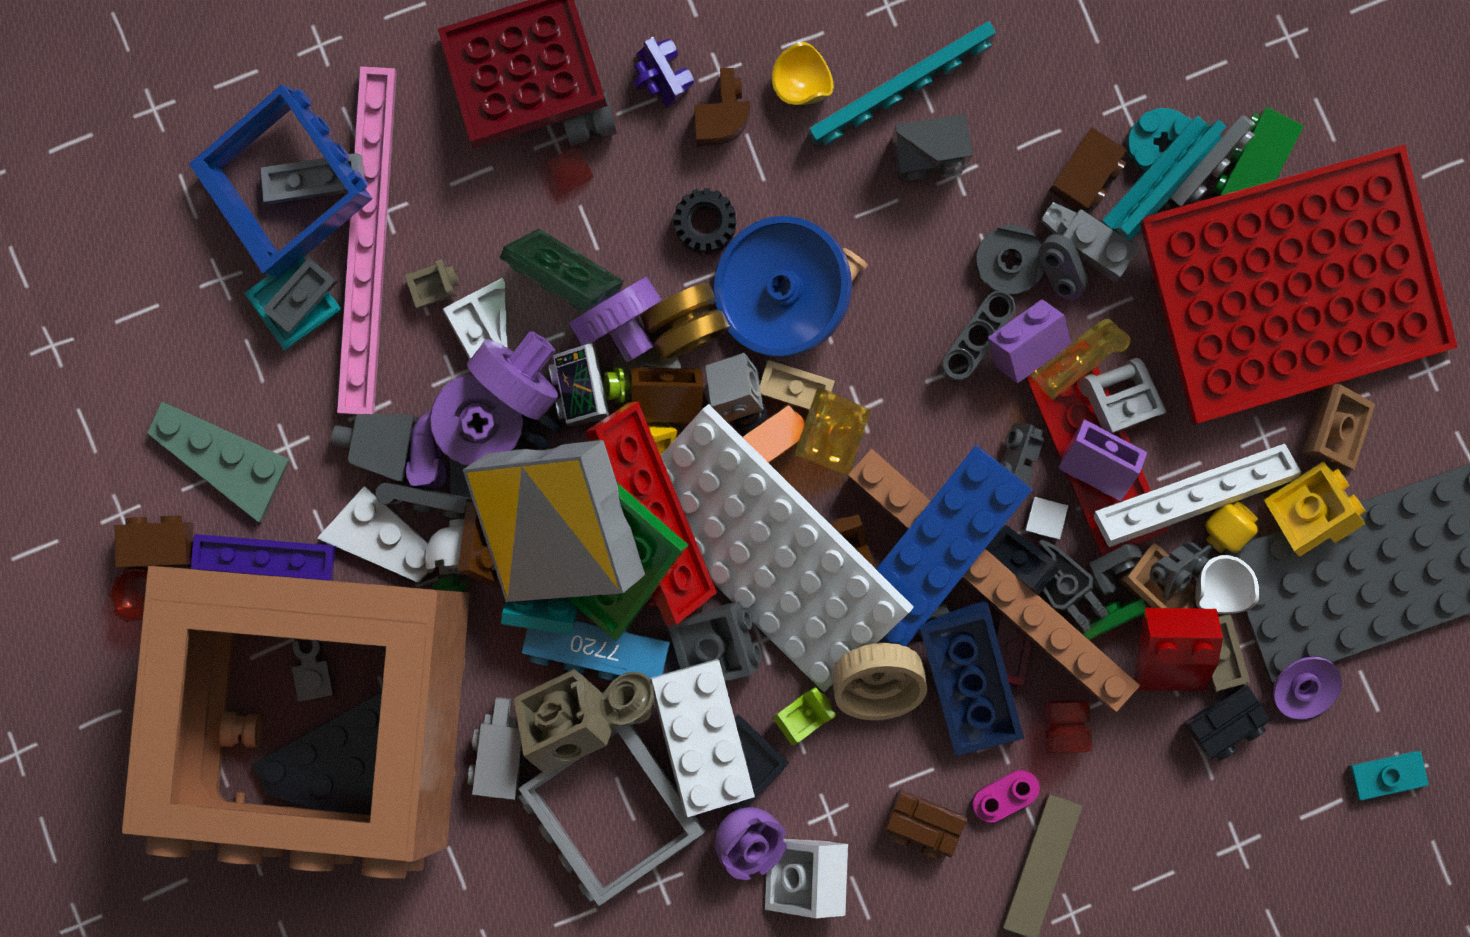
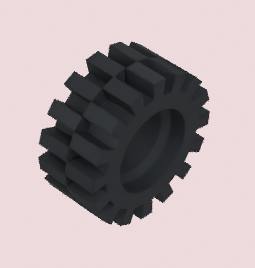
(704, 242)

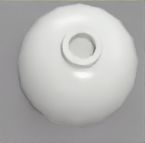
(445, 548)

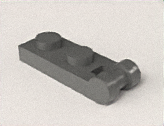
(423, 499)

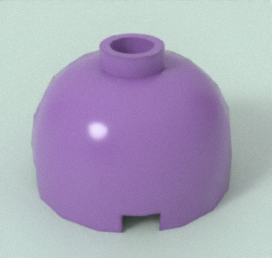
(749, 842)

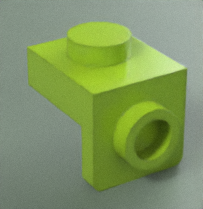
(804, 715)

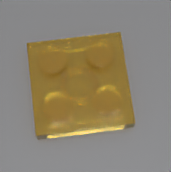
(832, 432)

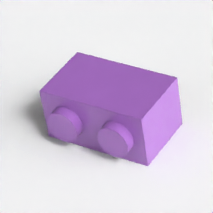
(1029, 341)
(1102, 460)

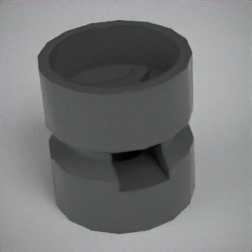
(596, 123)

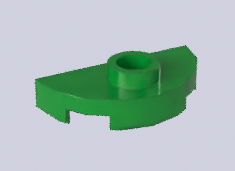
(1117, 615)

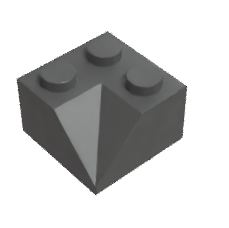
(931, 147)

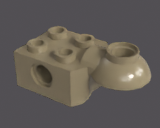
(574, 718)

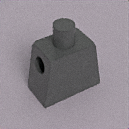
(378, 443)

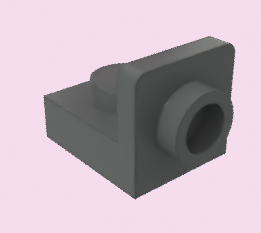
(1117, 561)

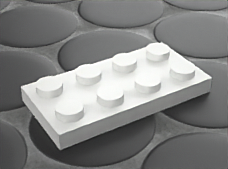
(701, 738)

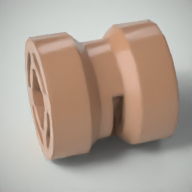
(240, 729)

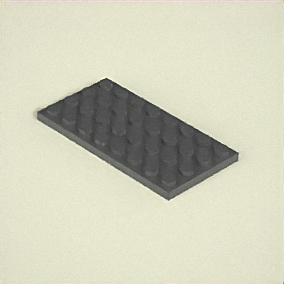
(1370, 587)

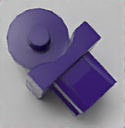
(657, 74)

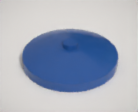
(783, 286)

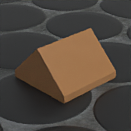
(1338, 426)
(1140, 585)

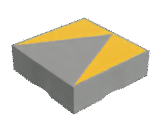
(554, 522)

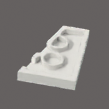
(378, 536)

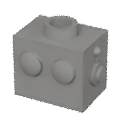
(733, 387)

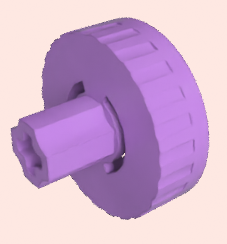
(620, 319)
(516, 374)
(456, 434)

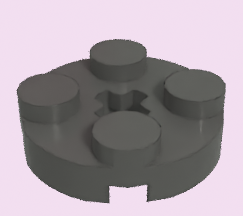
(999, 243)

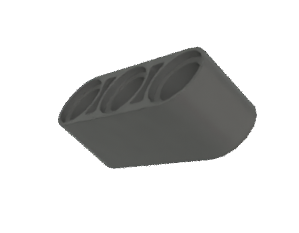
(985, 321)

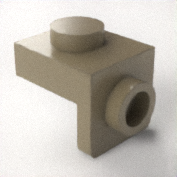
(432, 284)

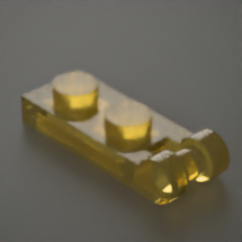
(1080, 357)

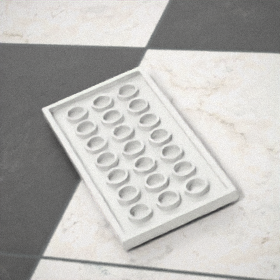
(777, 551)

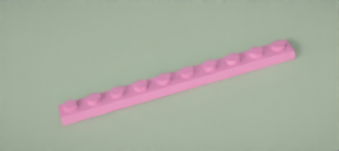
(367, 244)

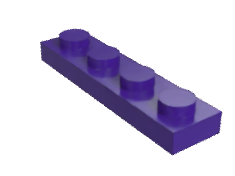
(263, 557)

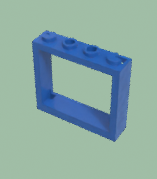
(209, 171)

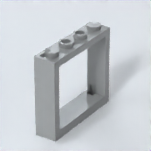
(570, 855)

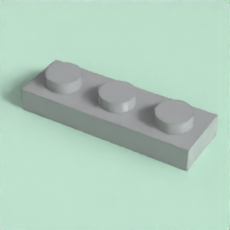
(1215, 162)
(304, 179)

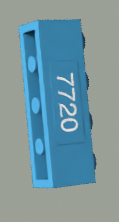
(596, 650)

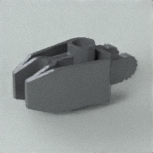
(1070, 588)

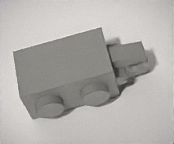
(1094, 241)
(498, 754)

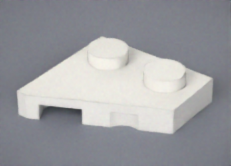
(479, 317)

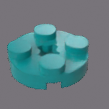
(1150, 127)

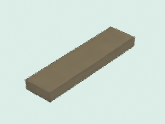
(1042, 866)

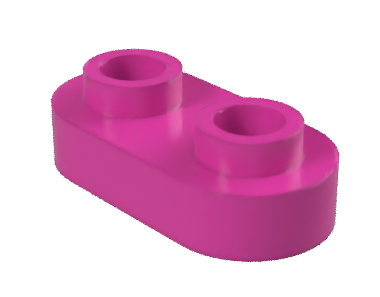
(1005, 794)

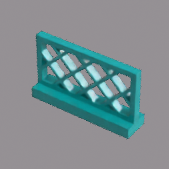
(1164, 176)

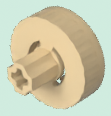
(891, 683)

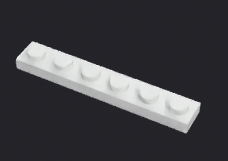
(1196, 495)

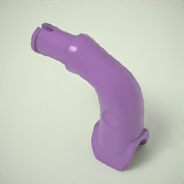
(425, 463)

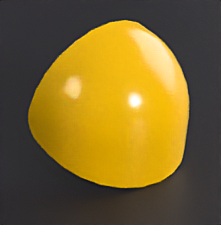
(801, 75)

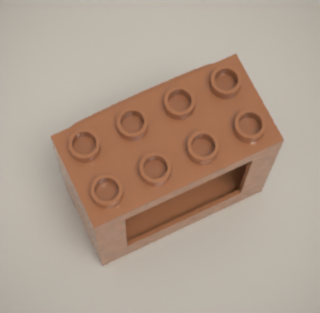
(186, 690)

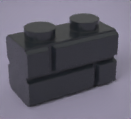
(1227, 722)

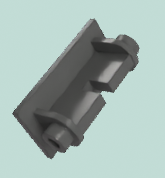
(1022, 443)
(1180, 567)

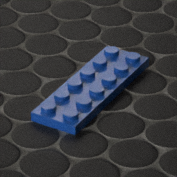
(950, 537)

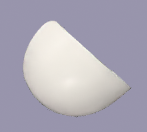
(1227, 586)

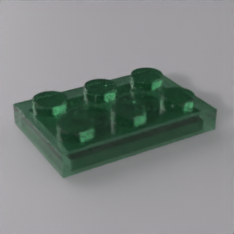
(561, 270)

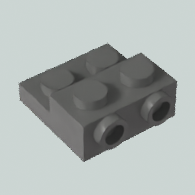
(718, 635)

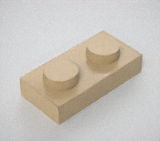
(792, 384)

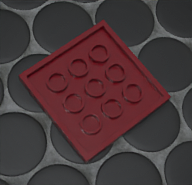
(521, 69)

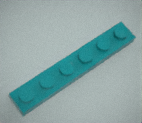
(914, 78)

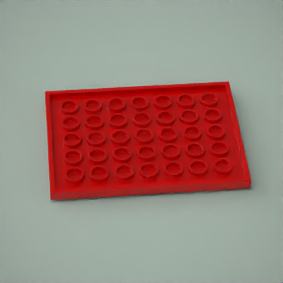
(1298, 283)

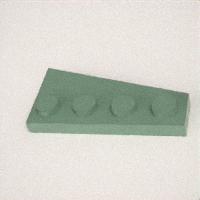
(225, 460)

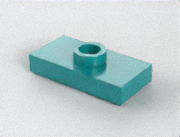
(1389, 775)

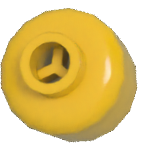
(1231, 527)

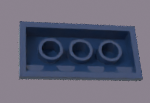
(971, 679)

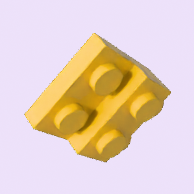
(1316, 509)

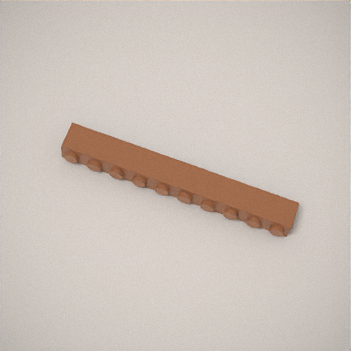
(1005, 591)

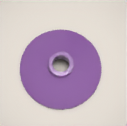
(1315, 695)

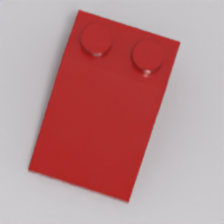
(1178, 649)

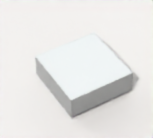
(1046, 518)

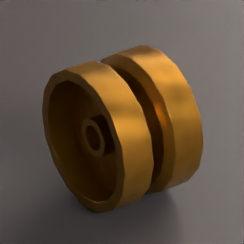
(683, 318)

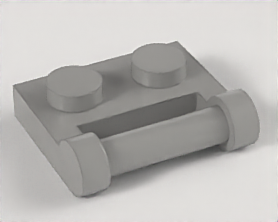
(1128, 406)

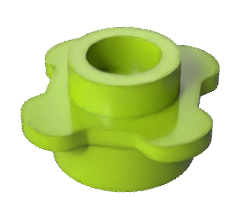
(616, 385)

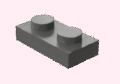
(299, 295)

